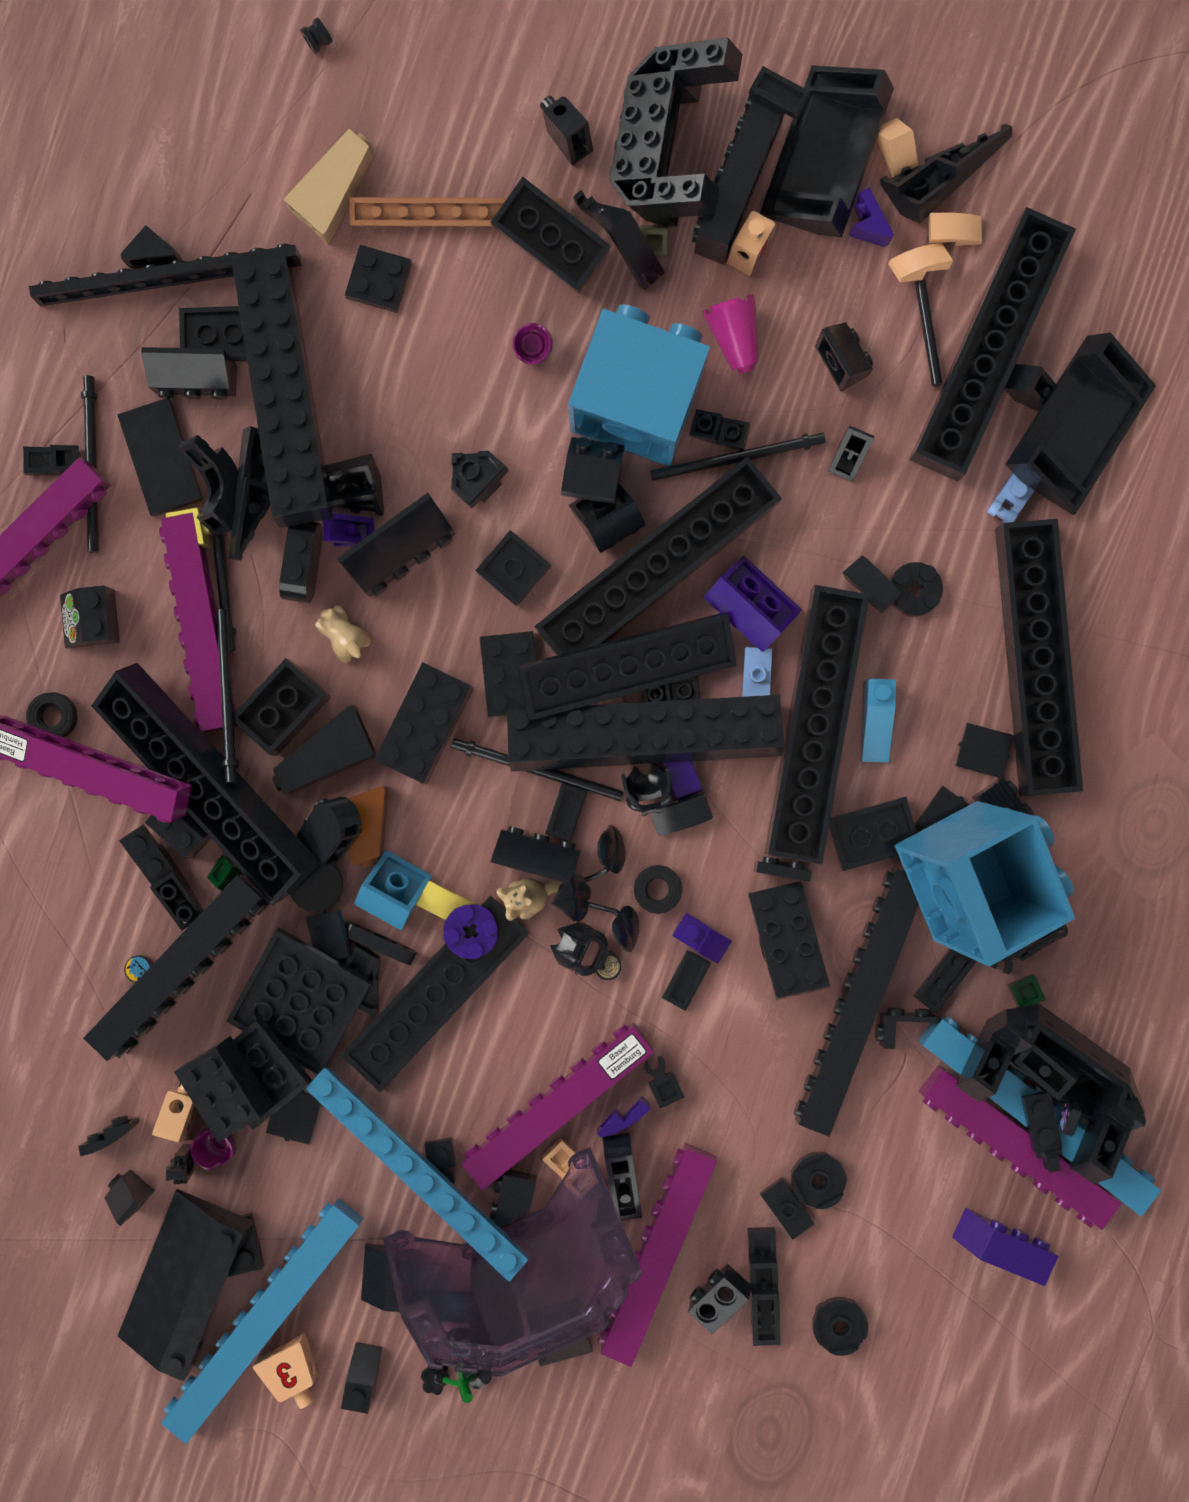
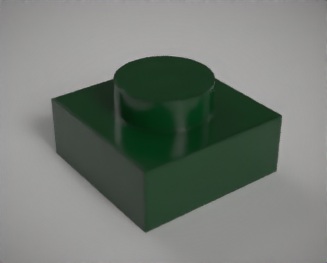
(223, 872)
(1026, 991)

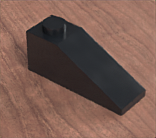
(622, 1176)

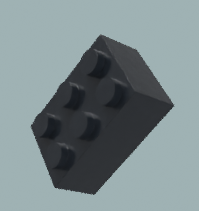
(280, 707)
(224, 1089)

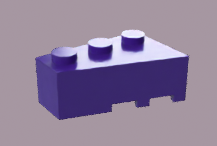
(1005, 1247)

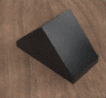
(148, 249)
(850, 453)

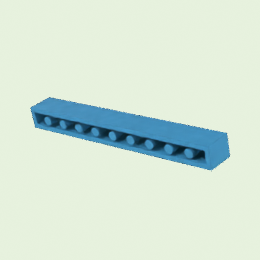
(954, 1049)
(418, 1173)
(261, 1321)

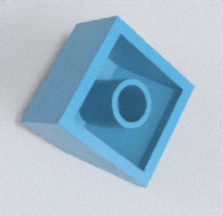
(392, 890)

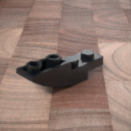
(164, 876)

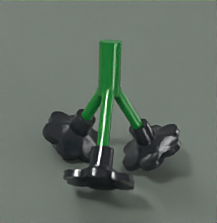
(435, 1380)

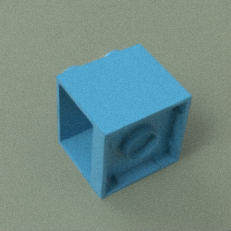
(638, 384)
(987, 881)

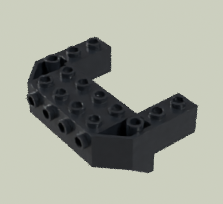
(648, 128)
(1103, 1091)

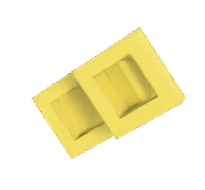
(440, 900)

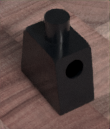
(567, 128)

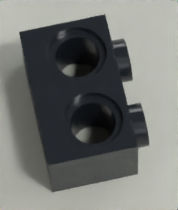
(724, 1301)

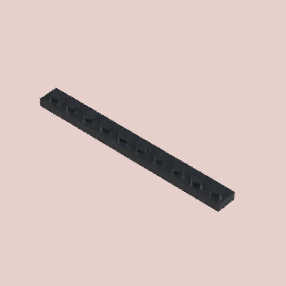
(153, 276)

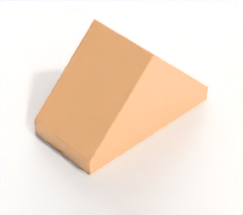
(897, 146)

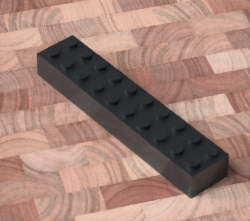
(992, 344)
(282, 392)
(660, 561)
(1038, 657)
(817, 724)
(647, 733)
(227, 812)

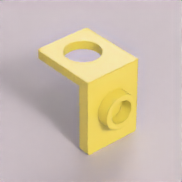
(201, 530)

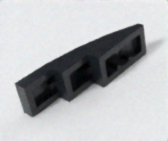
(764, 1282)

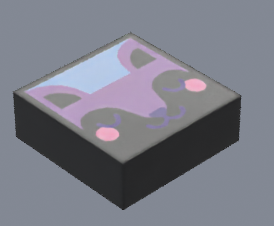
(1070, 1117)

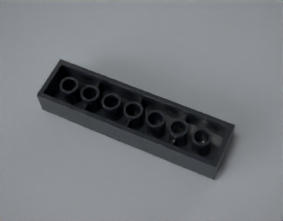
(176, 968)

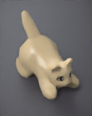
(344, 636)
(526, 897)

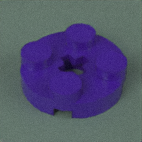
(486, 929)

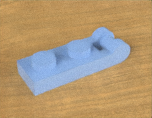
(1013, 493)

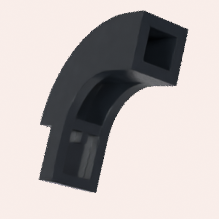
(220, 479)

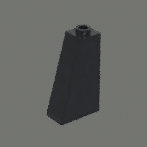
(329, 751)

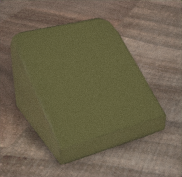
(657, 238)

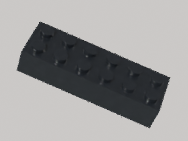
(738, 178)

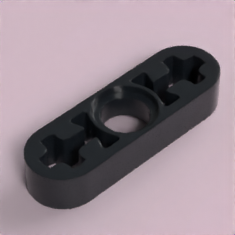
(380, 943)

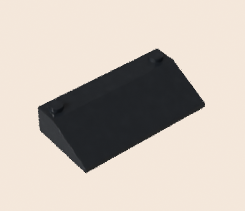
(828, 149)
(1081, 422)
(182, 1283)

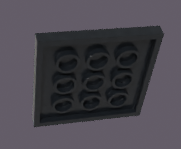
(301, 998)

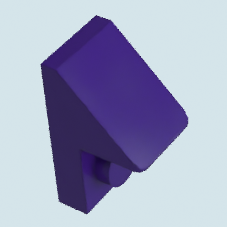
(874, 226)
(347, 529)
(701, 938)

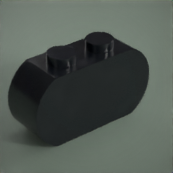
(301, 562)
(331, 829)

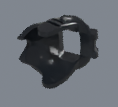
(646, 787)
(574, 944)

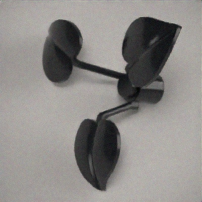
(574, 892)

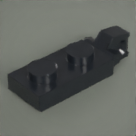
(1043, 1128)
(181, 1166)

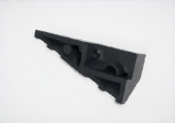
(924, 188)
(356, 485)
(251, 493)

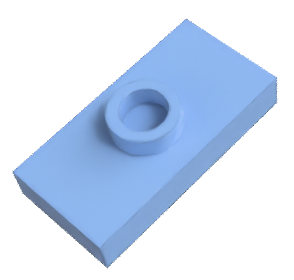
(756, 672)

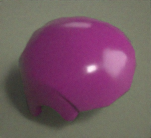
(532, 344)
(210, 1153)

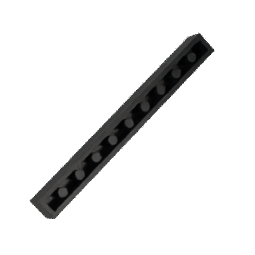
(858, 1005)

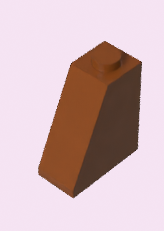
(373, 810)

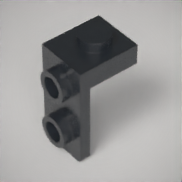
(886, 1030)

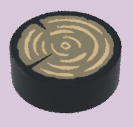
(612, 968)

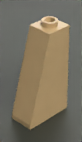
(325, 190)

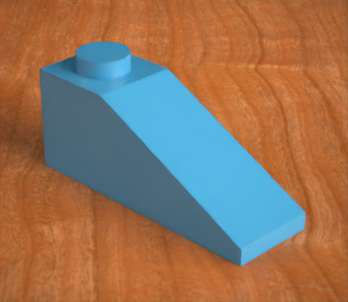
(877, 719)

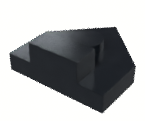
(476, 476)

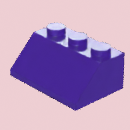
(752, 603)

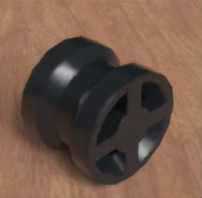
(316, 35)

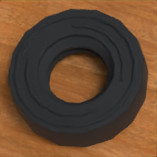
(63, 703)
(665, 904)

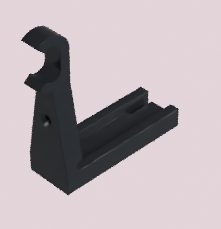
(626, 236)

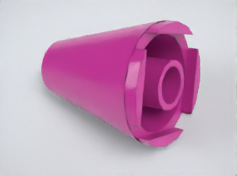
(735, 331)

